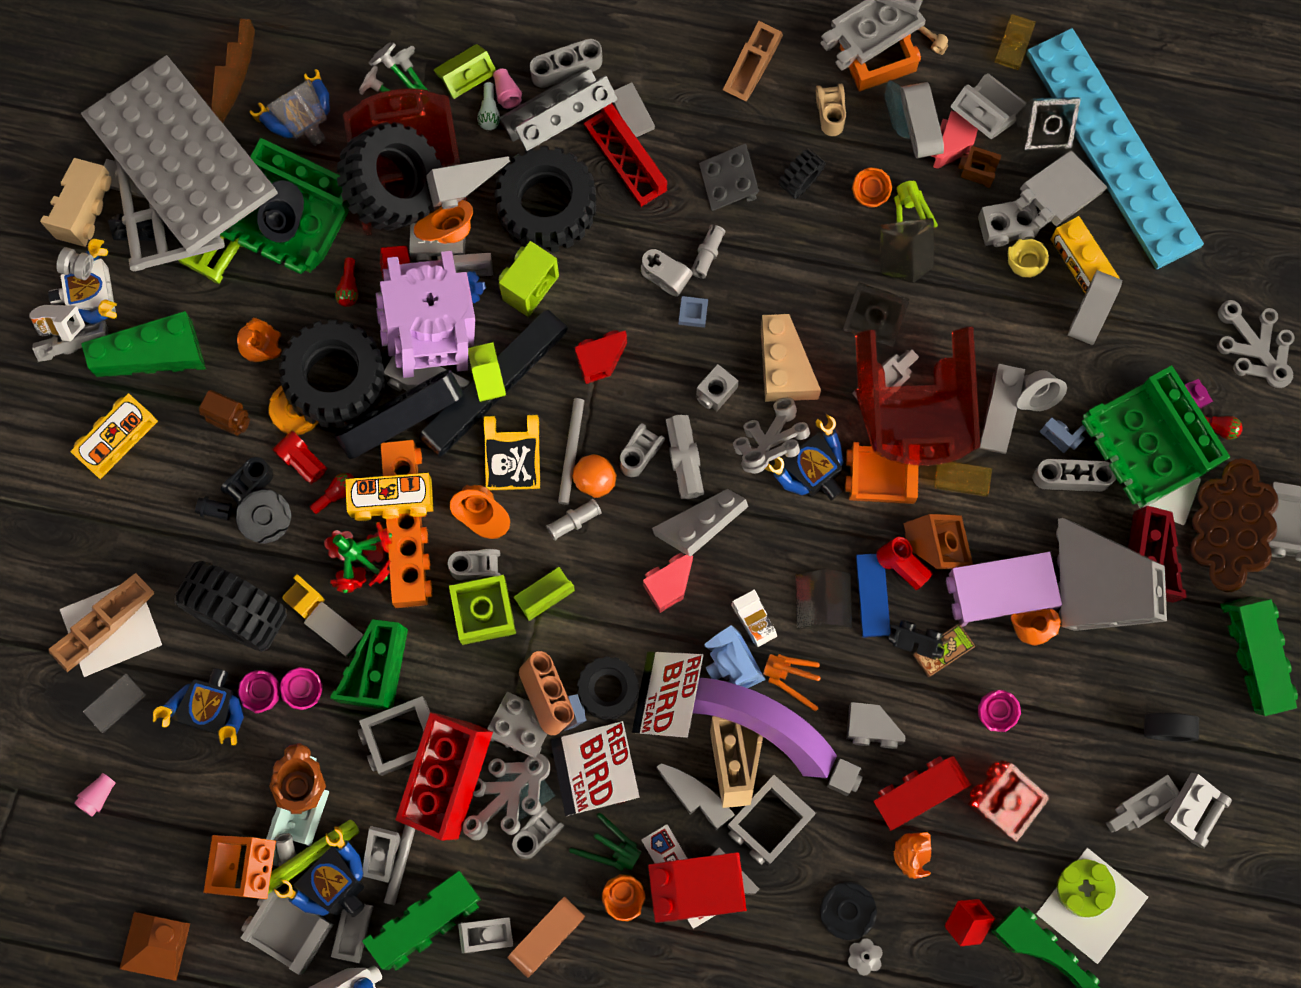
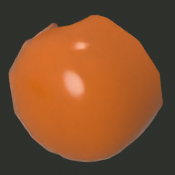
(872, 187)
(594, 475)
(623, 897)

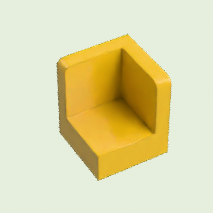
(302, 597)

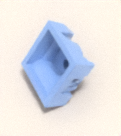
(733, 659)

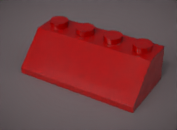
(444, 776)

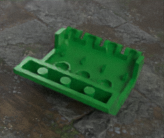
(321, 216)
(1155, 438)

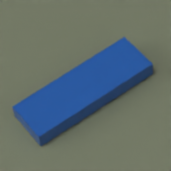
(872, 596)

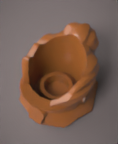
(297, 780)

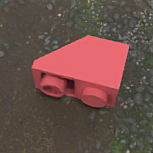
(957, 139)
(668, 584)

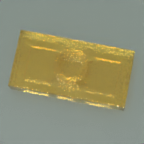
(1015, 42)
(963, 478)

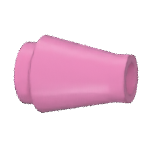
(506, 89)
(95, 795)

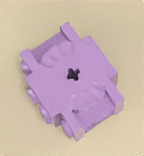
(426, 314)

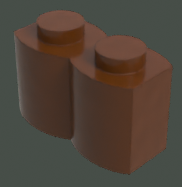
(224, 413)

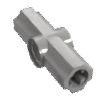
(684, 457)

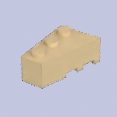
(78, 203)

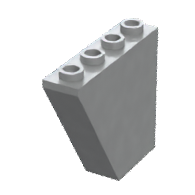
(1106, 582)

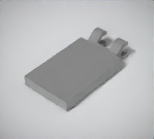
(869, 31)
(1060, 190)

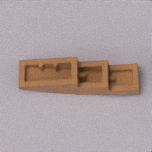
(101, 622)

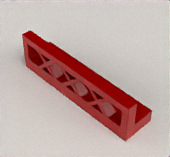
(635, 150)

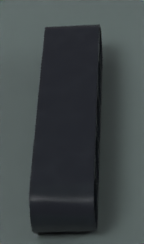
(399, 414)

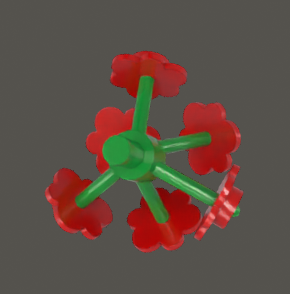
(346, 549)

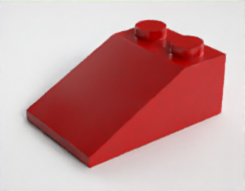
(697, 887)

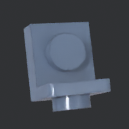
(1059, 435)

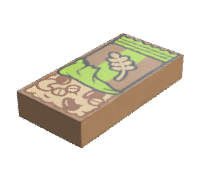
(955, 648)

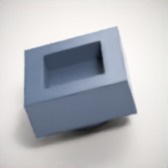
(693, 311)
(579, 712)

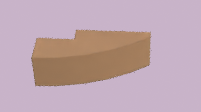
(753, 61)

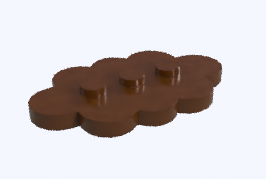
(1234, 525)

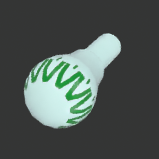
(488, 114)

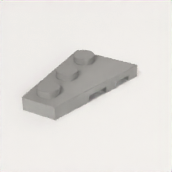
(701, 523)

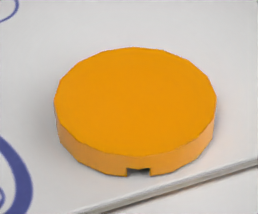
(285, 417)

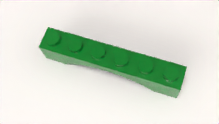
(1024, 936)

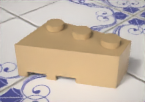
(785, 361)
(736, 760)

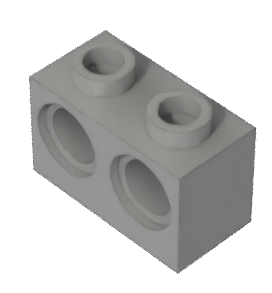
(1007, 215)

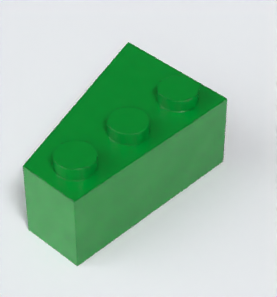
(375, 668)

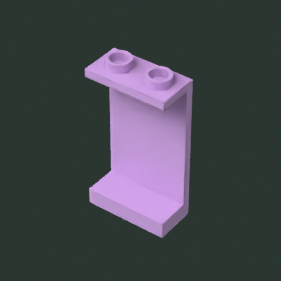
(1003, 588)

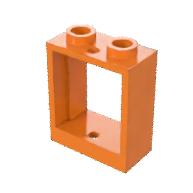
(866, 79)
(224, 864)

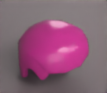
(301, 688)
(259, 691)
(999, 710)

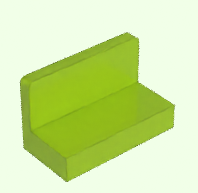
(466, 70)
(544, 593)

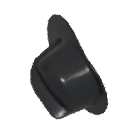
(281, 214)

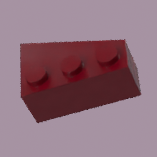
(1156, 538)

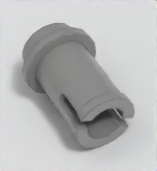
(285, 847)

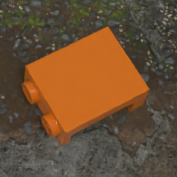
(878, 478)

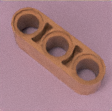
(546, 693)
(546, 937)

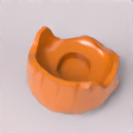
(258, 341)
(1036, 626)
(912, 853)

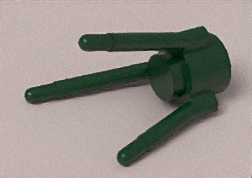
(625, 854)

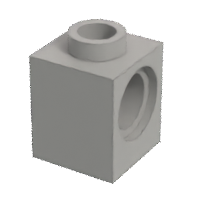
(721, 378)

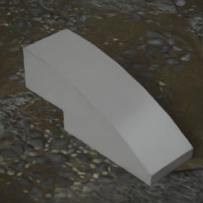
(695, 795)

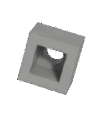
(845, 778)

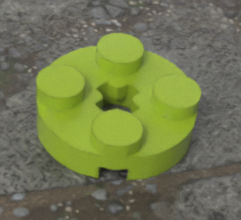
(1096, 875)

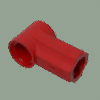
(296, 453)
(898, 556)

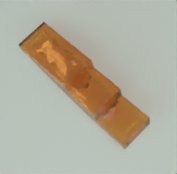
(230, 78)

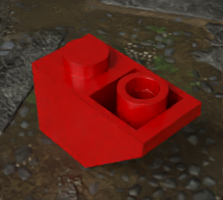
(599, 357)

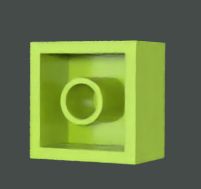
(528, 278)
(482, 609)

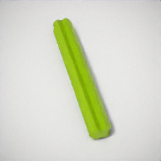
(309, 856)

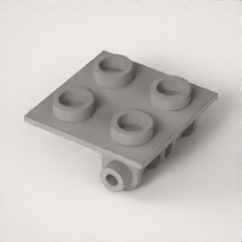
(517, 726)

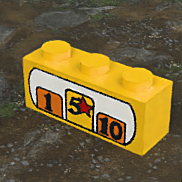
(1080, 252)
(113, 435)
(389, 496)

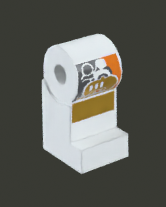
(55, 321)
(754, 618)

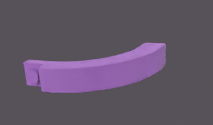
(769, 719)

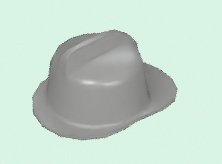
(1041, 391)

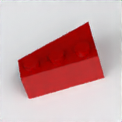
(921, 791)

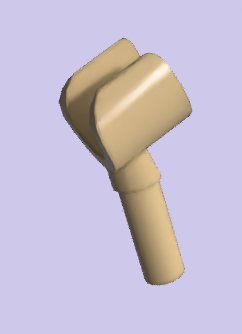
(939, 41)

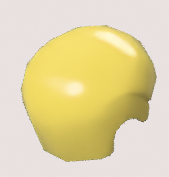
(1028, 257)

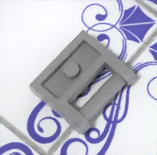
(1190, 807)

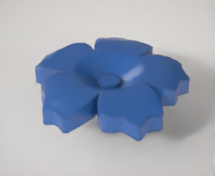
(475, 287)

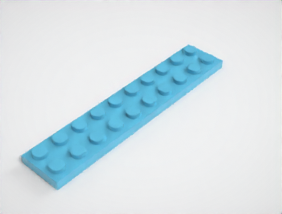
(1116, 150)

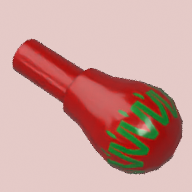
(347, 291)
(1226, 426)
(334, 492)

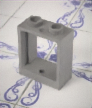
(367, 737)
(789, 798)

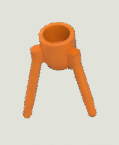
(780, 665)

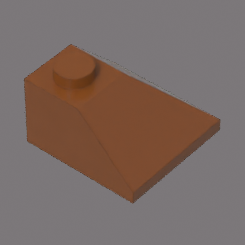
(939, 540)
(155, 946)

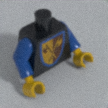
(814, 466)
(205, 707)
(330, 882)

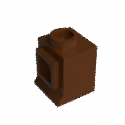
(982, 158)

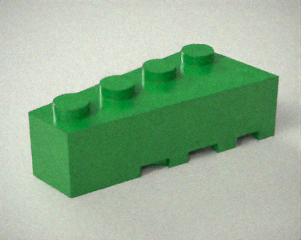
(146, 348)
(1262, 654)
(422, 922)

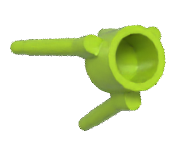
(911, 197)

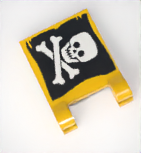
(512, 457)

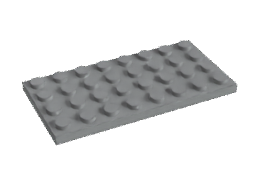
(179, 154)

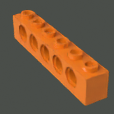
(403, 593)

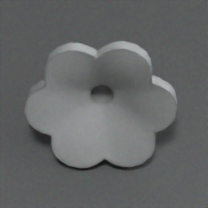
(857, 960)

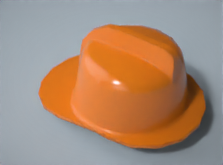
(446, 224)
(480, 511)

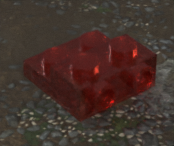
(1008, 799)

